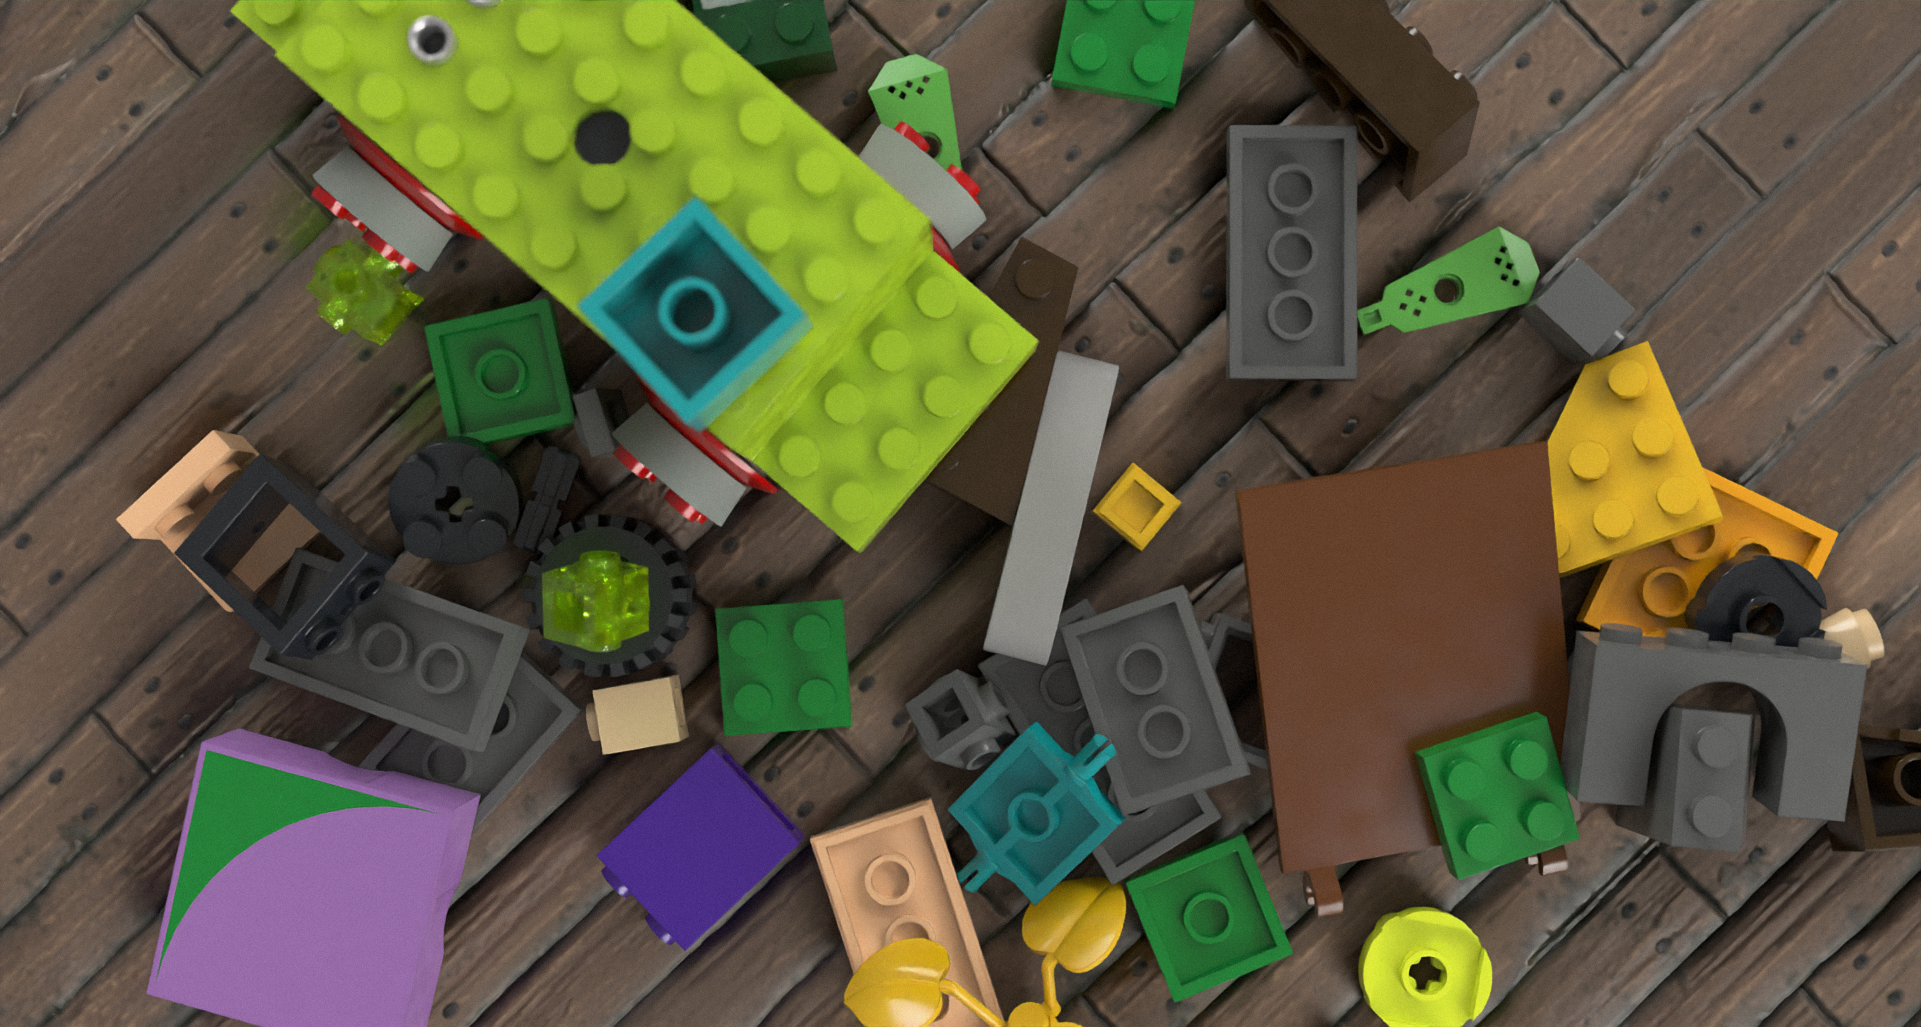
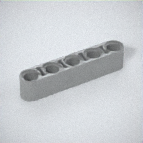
(1051, 509)

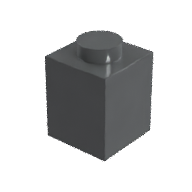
(1578, 312)

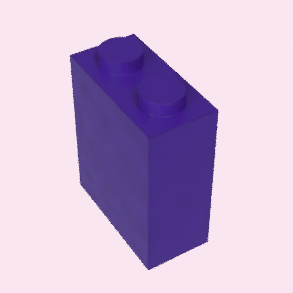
(699, 848)

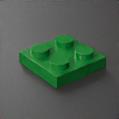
(1124, 49)
(502, 372)
(784, 667)
(1497, 795)
(1208, 916)

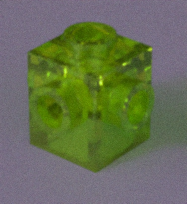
(362, 292)
(596, 602)

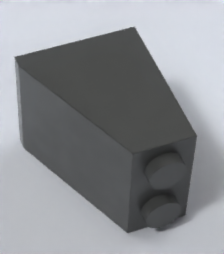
(1697, 779)

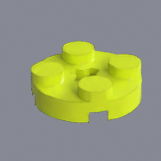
(1402, 941)

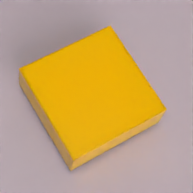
(1136, 507)

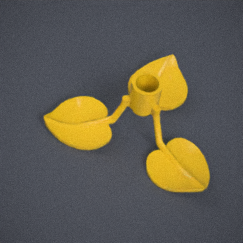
(1070, 926)

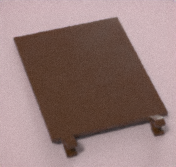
(1390, 623)

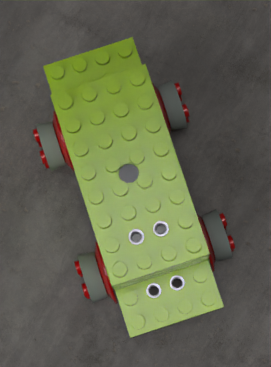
(588, 131)

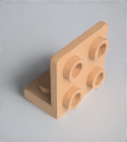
(193, 488)

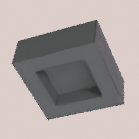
(598, 417)

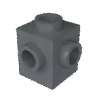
(961, 720)

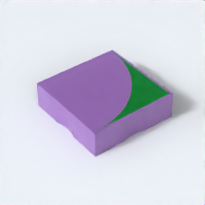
(309, 888)

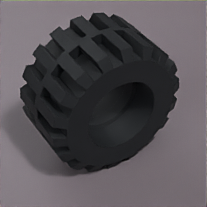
(668, 590)

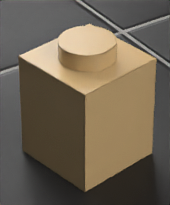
(637, 714)

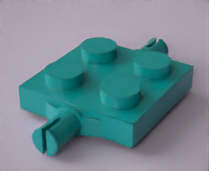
(1036, 813)

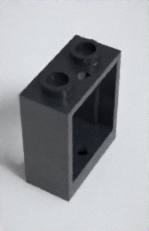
(242, 519)

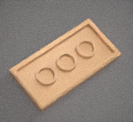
(898, 882)

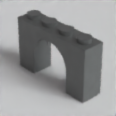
(1803, 693)

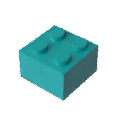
(696, 315)

